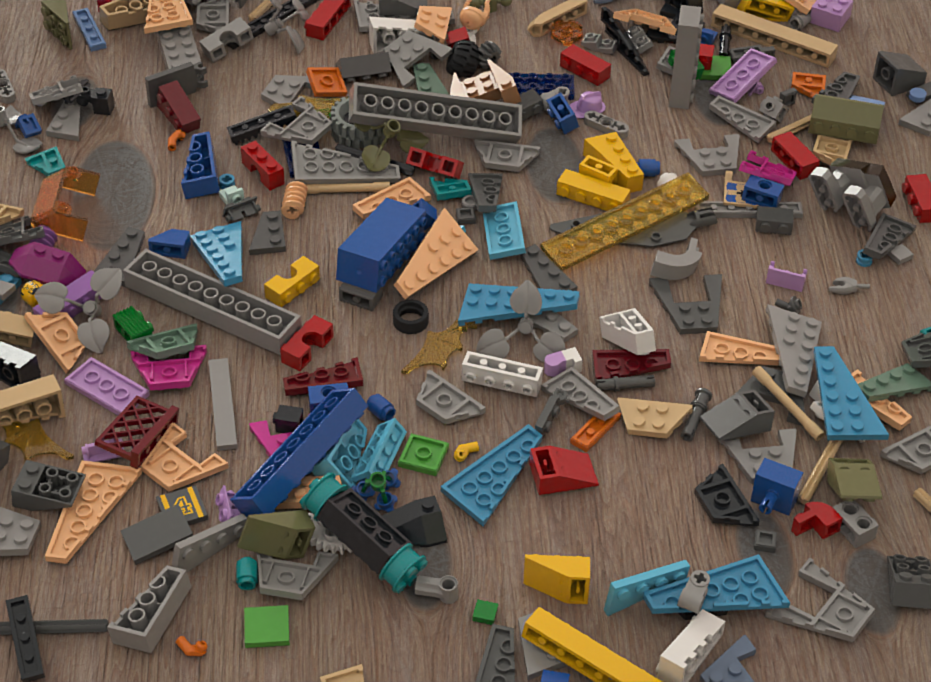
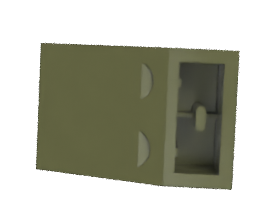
(57, 20)
(853, 479)
(278, 534)

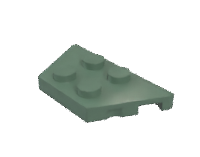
(166, 343)

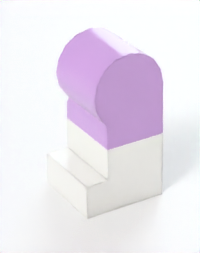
(561, 361)

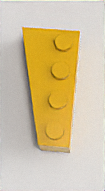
(613, 151)

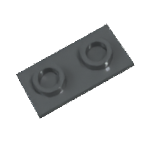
(233, 211)

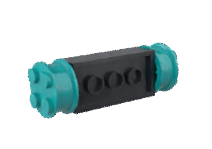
(364, 531)

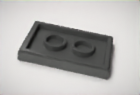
(156, 534)

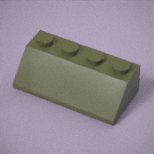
(846, 118)

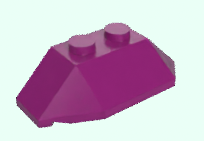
(46, 264)

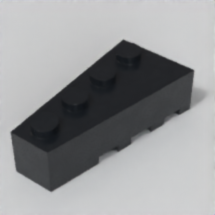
(17, 365)

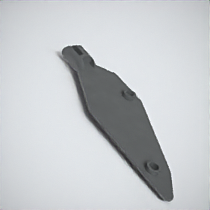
(669, 231)

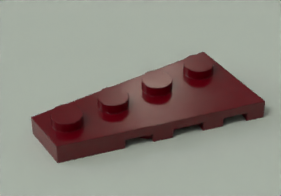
(625, 363)
(341, 373)

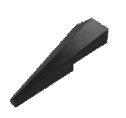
(625, 47)

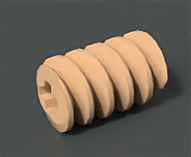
(294, 199)

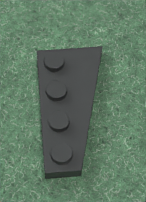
(545, 271)
(498, 656)

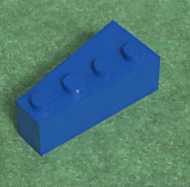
(201, 168)

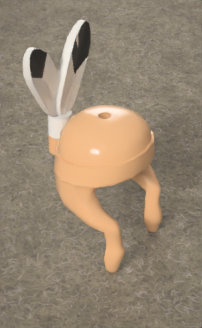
(474, 18)

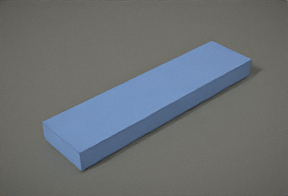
(89, 29)

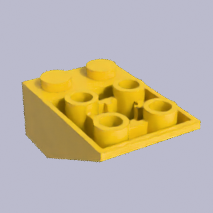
(559, 576)

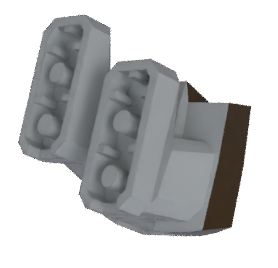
(858, 184)

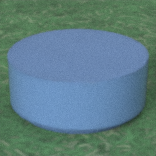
(917, 95)

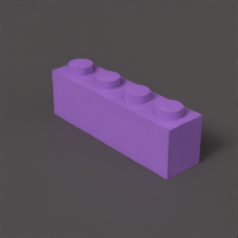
(77, 291)

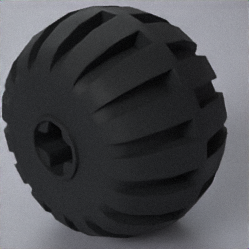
(463, 59)

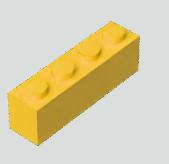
(591, 190)

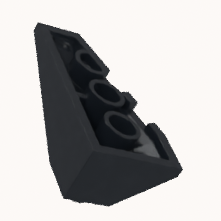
(419, 522)

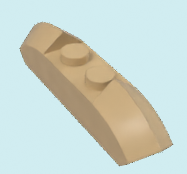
(565, 11)

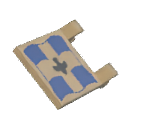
(733, 192)

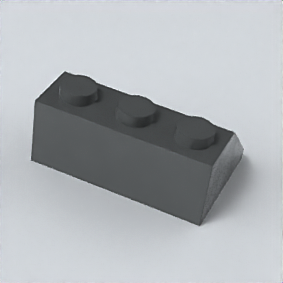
(364, 66)

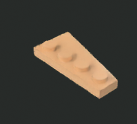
(731, 349)

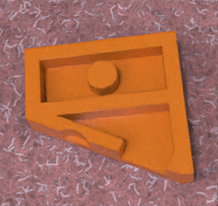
(808, 83)

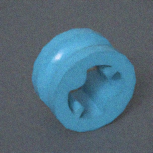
(226, 181)
(863, 259)

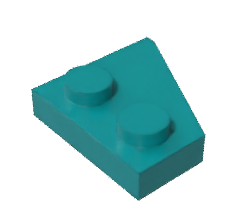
(46, 161)

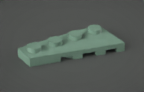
(895, 383)

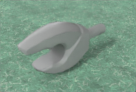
(846, 286)

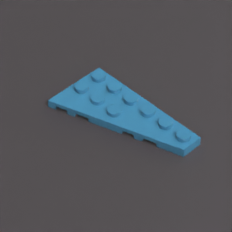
(493, 302)
(843, 403)
(731, 587)

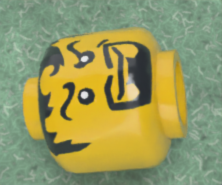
(28, 292)

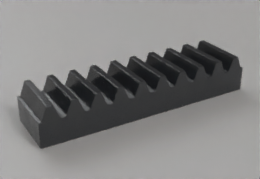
(252, 126)
(25, 639)

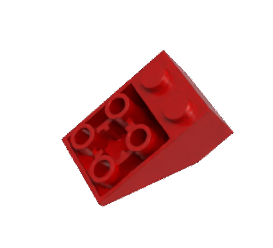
(561, 469)

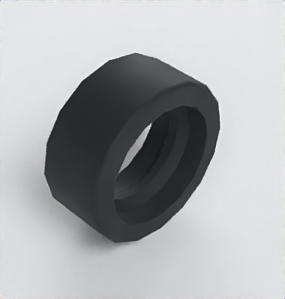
(413, 326)

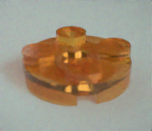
(567, 32)

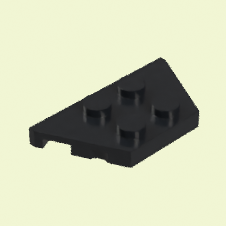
(724, 500)

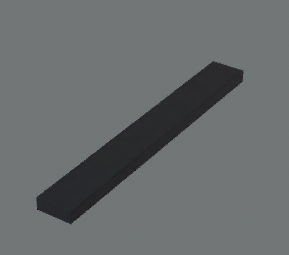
(257, 25)

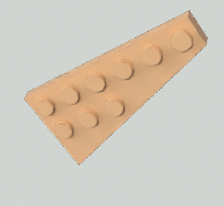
(166, 15)
(438, 253)
(96, 498)

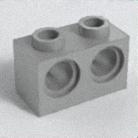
(856, 523)

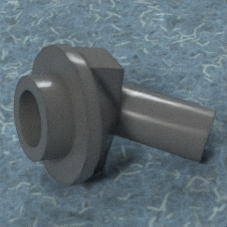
(794, 304)

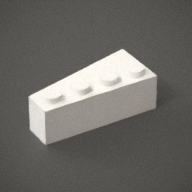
(386, 30)
(690, 648)

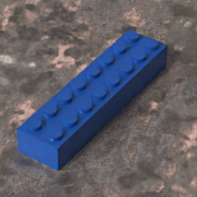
(300, 452)

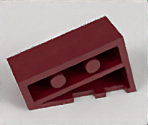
(177, 107)

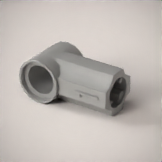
(443, 588)

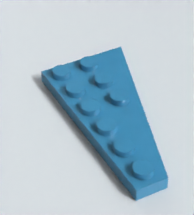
(222, 251)
(488, 479)

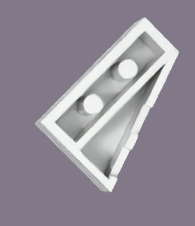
(628, 331)

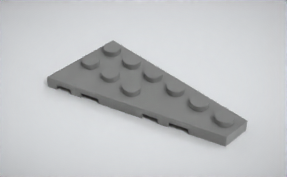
(369, 9)
(335, 167)
(794, 343)

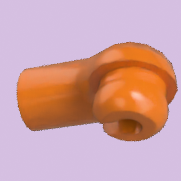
(177, 134)
(189, 649)

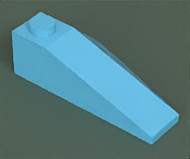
(345, 455)

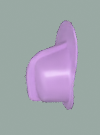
(588, 102)

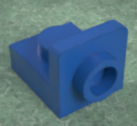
(708, 36)
(28, 125)

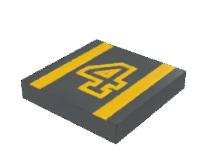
(189, 502)

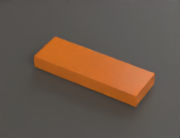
(593, 432)

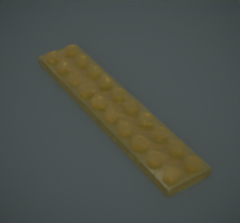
(624, 221)

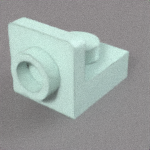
(231, 195)

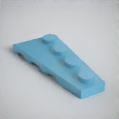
(630, 589)

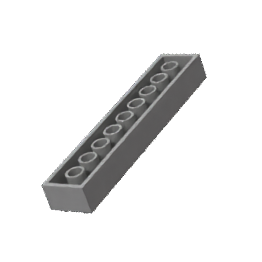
(435, 113)
(211, 301)

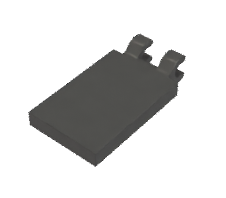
(186, 76)

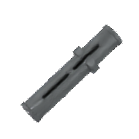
(625, 382)

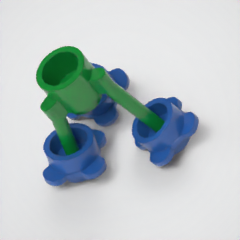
(380, 483)

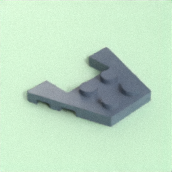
(727, 666)

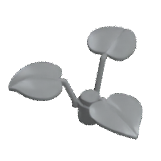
(275, 25)
(9, 117)
(524, 300)
(95, 332)

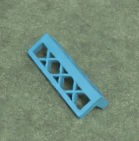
(380, 449)

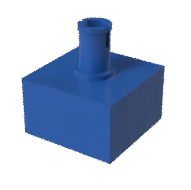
(776, 487)

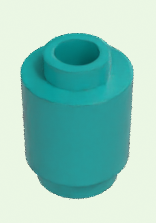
(246, 573)

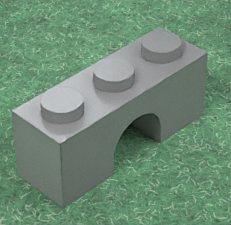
(236, 31)

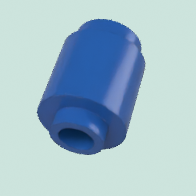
(649, 167)
(381, 407)

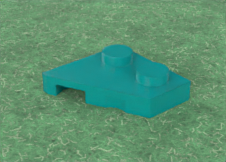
(450, 188)

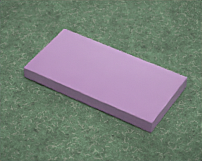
(743, 75)
(105, 386)

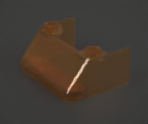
(56, 213)

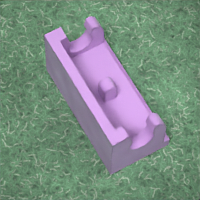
(786, 278)

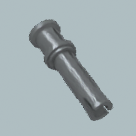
(699, 404)

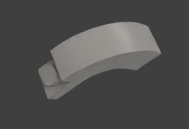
(677, 266)

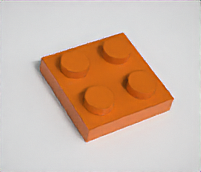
(326, 82)

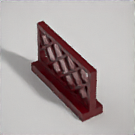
(150, 435)

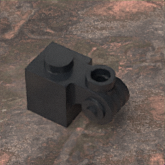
(100, 98)

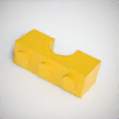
(303, 275)

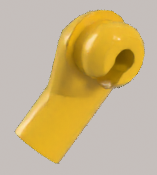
(464, 449)

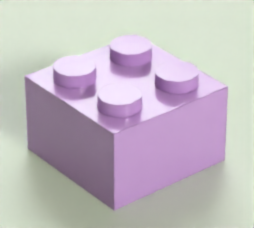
(831, 13)

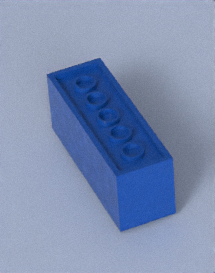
(381, 245)

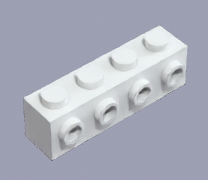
(502, 374)

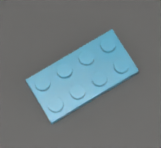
(504, 231)

